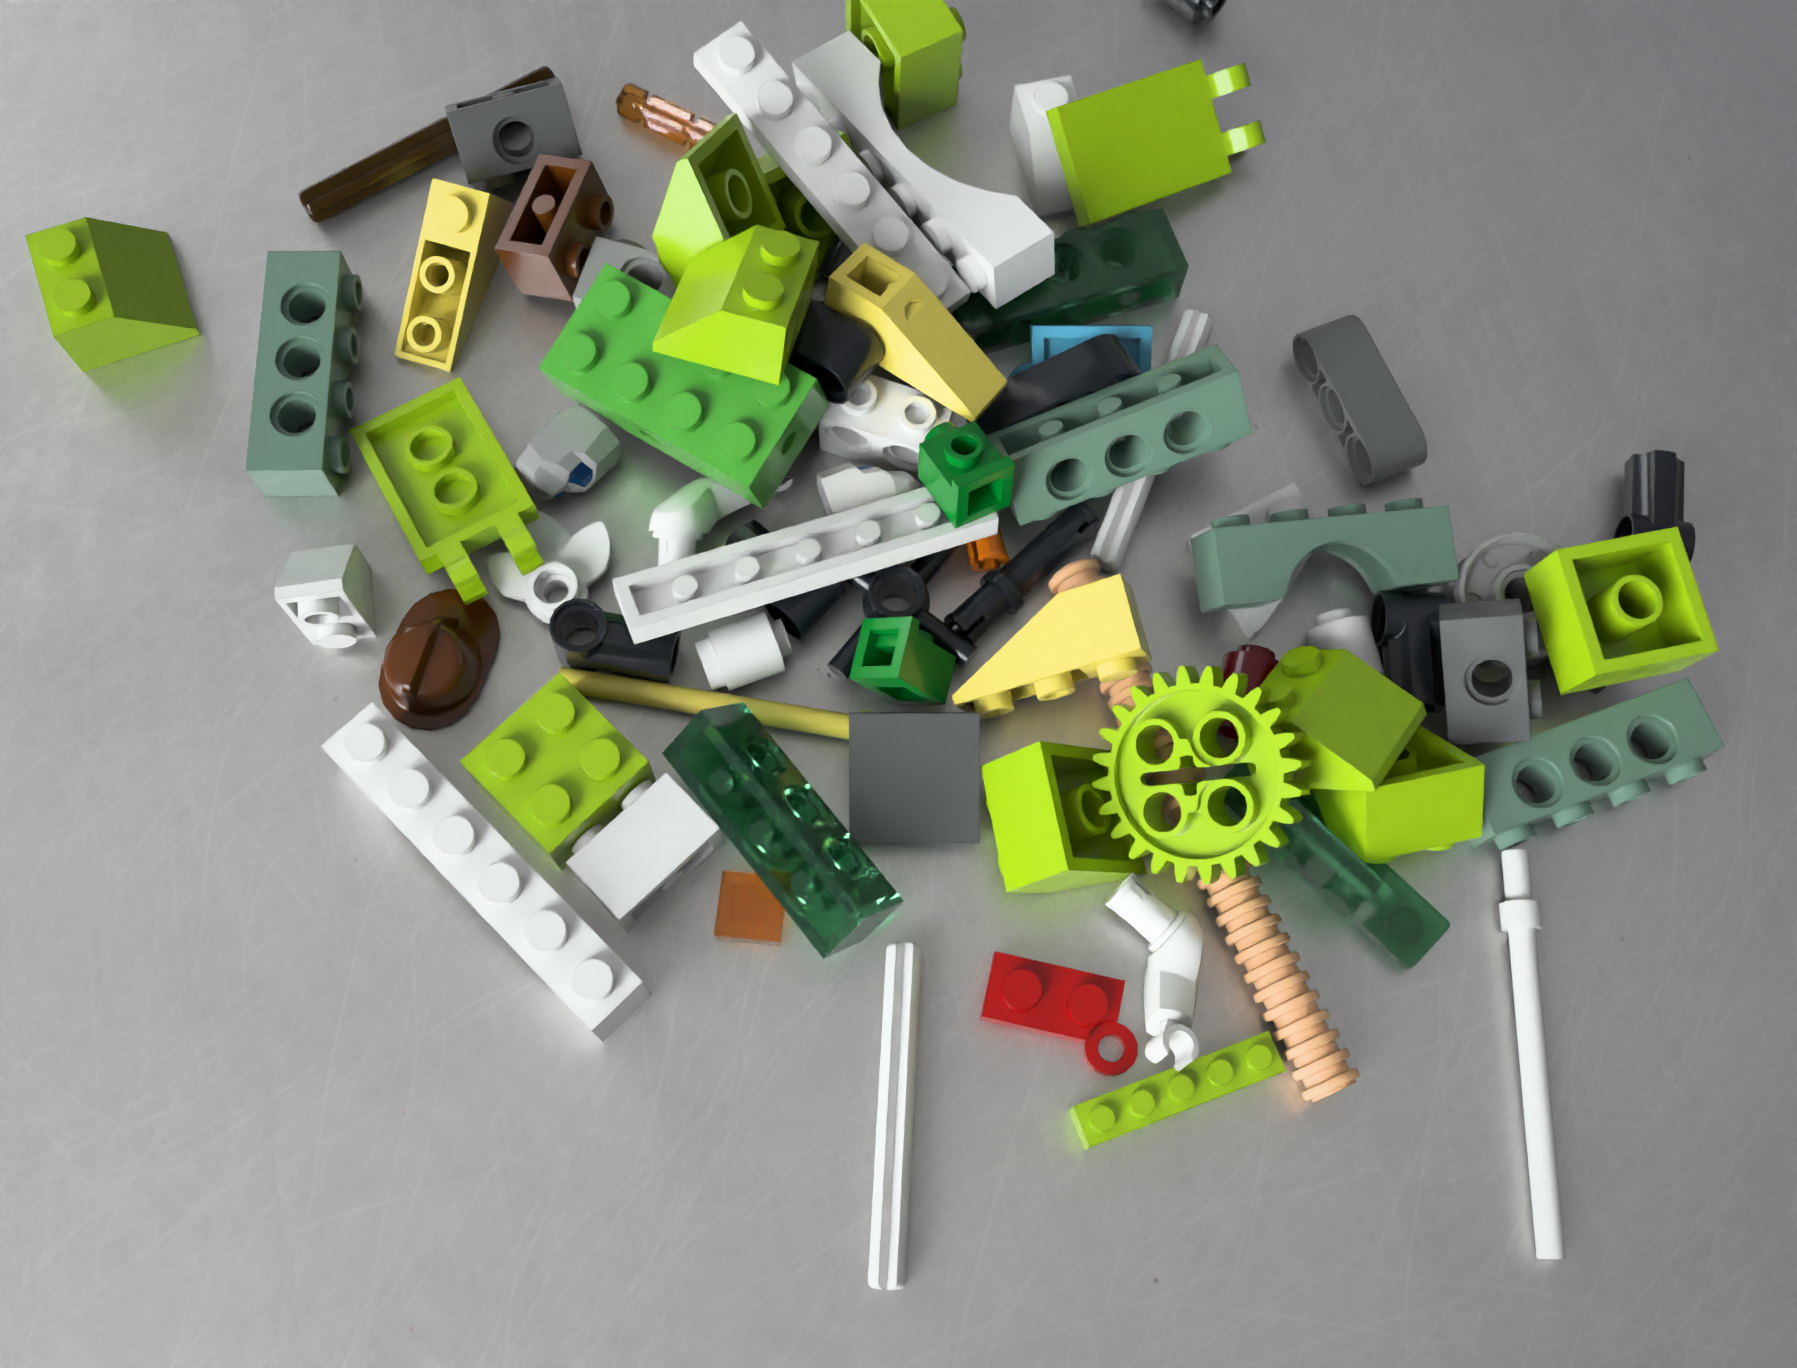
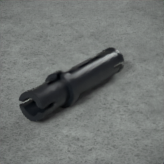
(1004, 589)

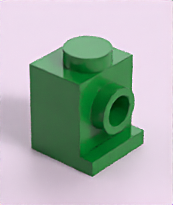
(960, 461)
(902, 662)

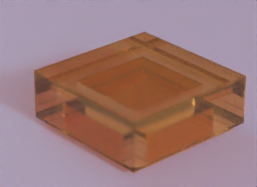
(748, 911)

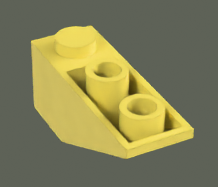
(450, 272)
(916, 332)
(1069, 640)

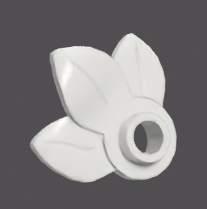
(569, 564)

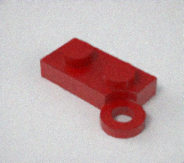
(1059, 1005)

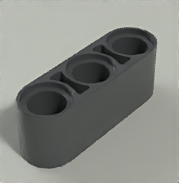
(1359, 399)

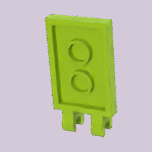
(1147, 139)
(449, 484)

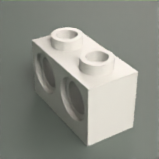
(882, 425)

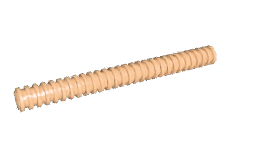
(1244, 914)

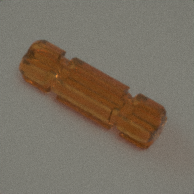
(661, 116)

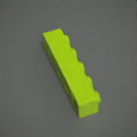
(1176, 1091)

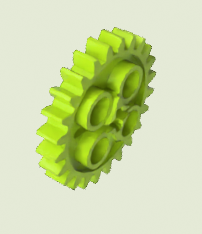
(1206, 833)

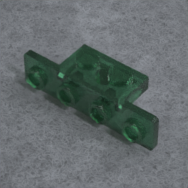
(1363, 892)

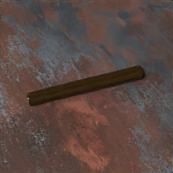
(390, 163)

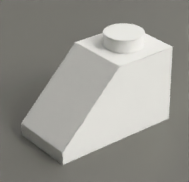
(1036, 144)

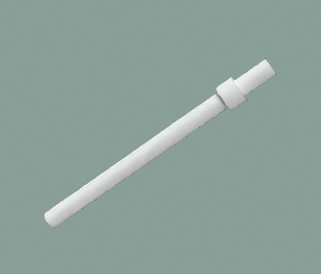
(1521, 919)

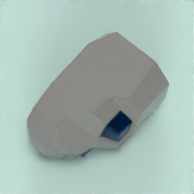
(568, 455)

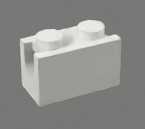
(644, 850)

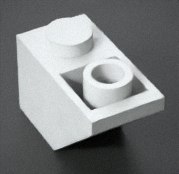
(328, 595)

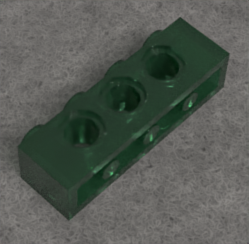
(1149, 275)
(782, 827)

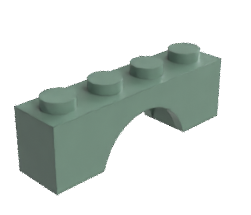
(1390, 549)

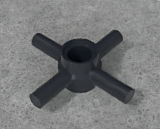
(912, 584)

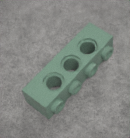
(296, 290)
(1142, 408)
(1665, 721)

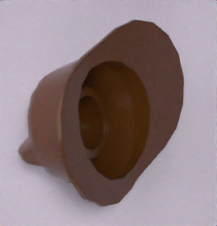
(438, 660)

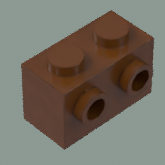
(554, 226)

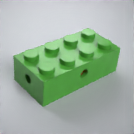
(705, 417)

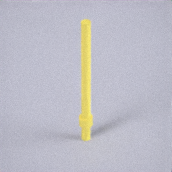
(693, 700)

